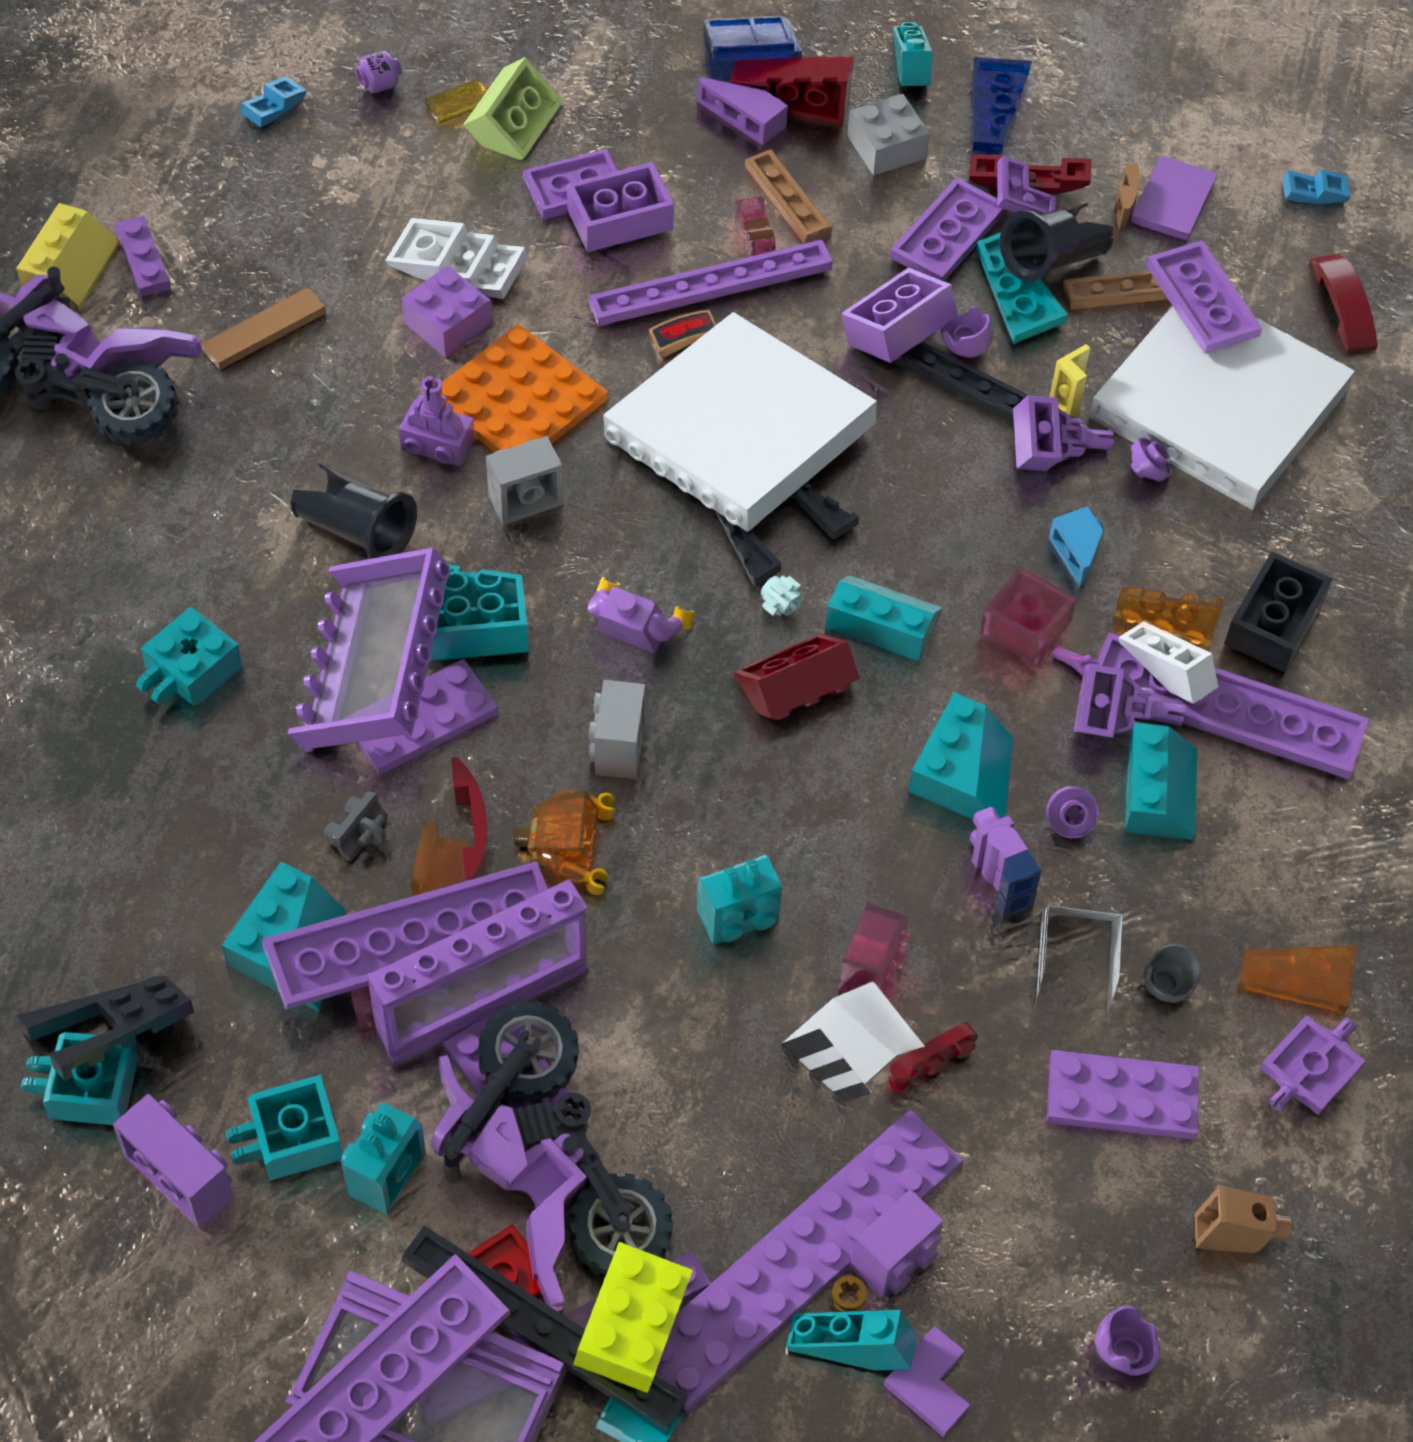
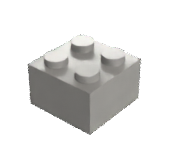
(888, 134)
(524, 480)
(617, 729)

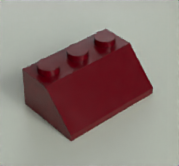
(798, 675)

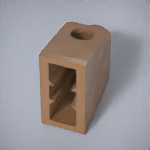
(1238, 1221)

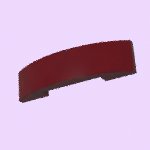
(1070, 176)
(1349, 301)
(468, 792)

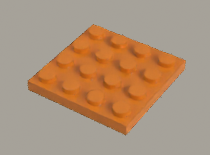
(521, 392)

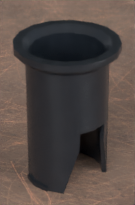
(1044, 241)
(359, 513)

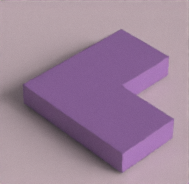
(1015, 192)
(923, 1385)

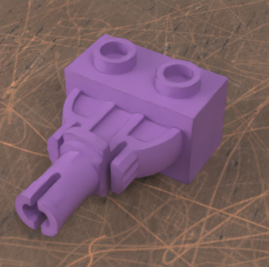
(435, 429)
(1050, 435)
(1112, 703)

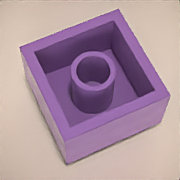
(446, 311)
(897, 1245)

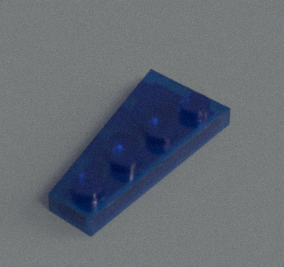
(996, 97)

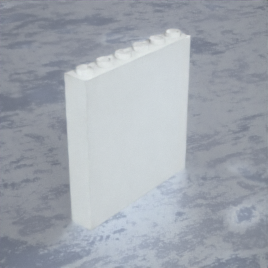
(1226, 412)
(740, 420)

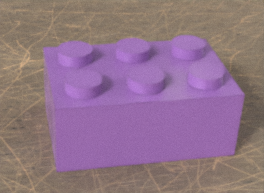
(620, 206)
(899, 314)
(174, 1159)

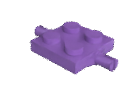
(1312, 1064)

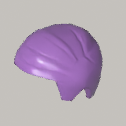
(968, 333)
(1127, 1341)

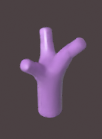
(1073, 659)

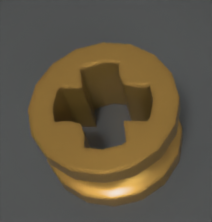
(850, 1283)

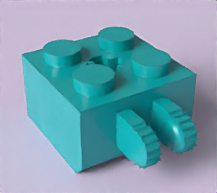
(189, 659)
(739, 899)
(93, 1093)
(281, 1145)
(383, 1157)

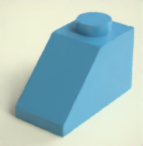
(1077, 541)

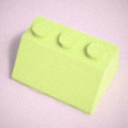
(514, 110)

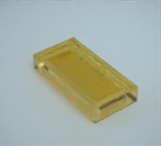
(455, 101)

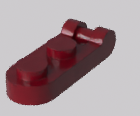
(932, 1057)

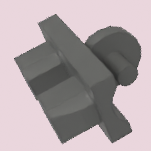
(360, 827)

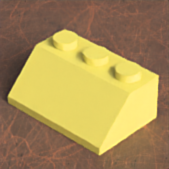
(74, 245)

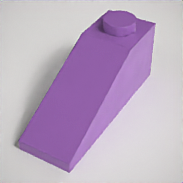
(744, 107)

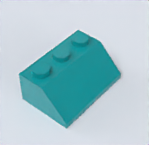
(881, 617)
(1160, 783)

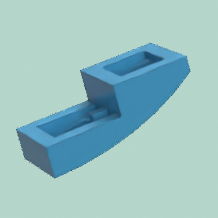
(277, 99)
(1324, 188)

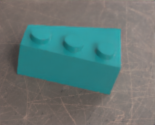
(481, 615)
(965, 760)
(282, 905)

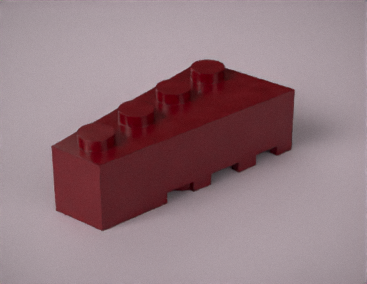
(808, 85)

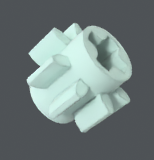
(781, 595)

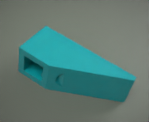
(912, 55)
(855, 1338)

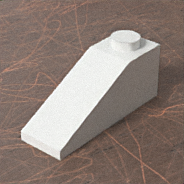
(1172, 661)

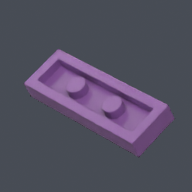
(142, 256)

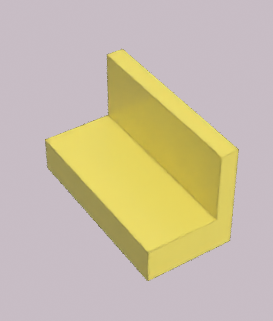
(1070, 380)

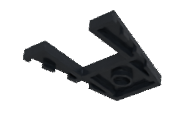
(759, 560)
(128, 1010)

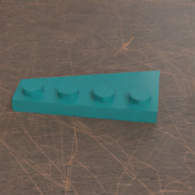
(1024, 305)

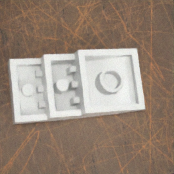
(433, 245)

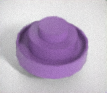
(1150, 460)
(1072, 812)

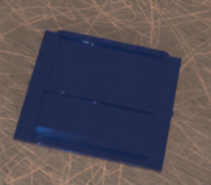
(751, 38)

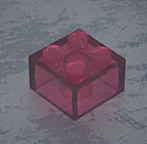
(1027, 615)
(875, 950)

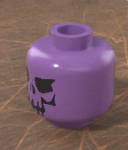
(378, 72)

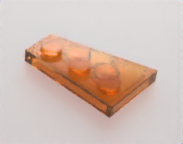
(1177, 616)
(1302, 974)

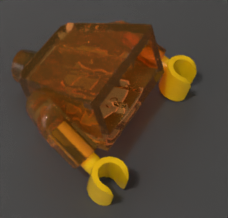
(565, 834)

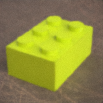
(632, 1317)

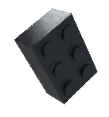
(1278, 611)

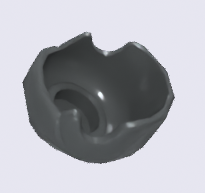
(1172, 973)

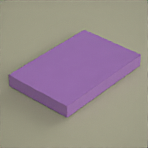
(549, 182)
(1174, 198)

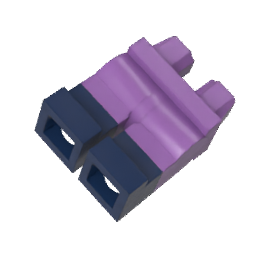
(1004, 862)

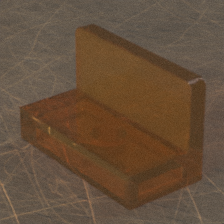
(437, 861)

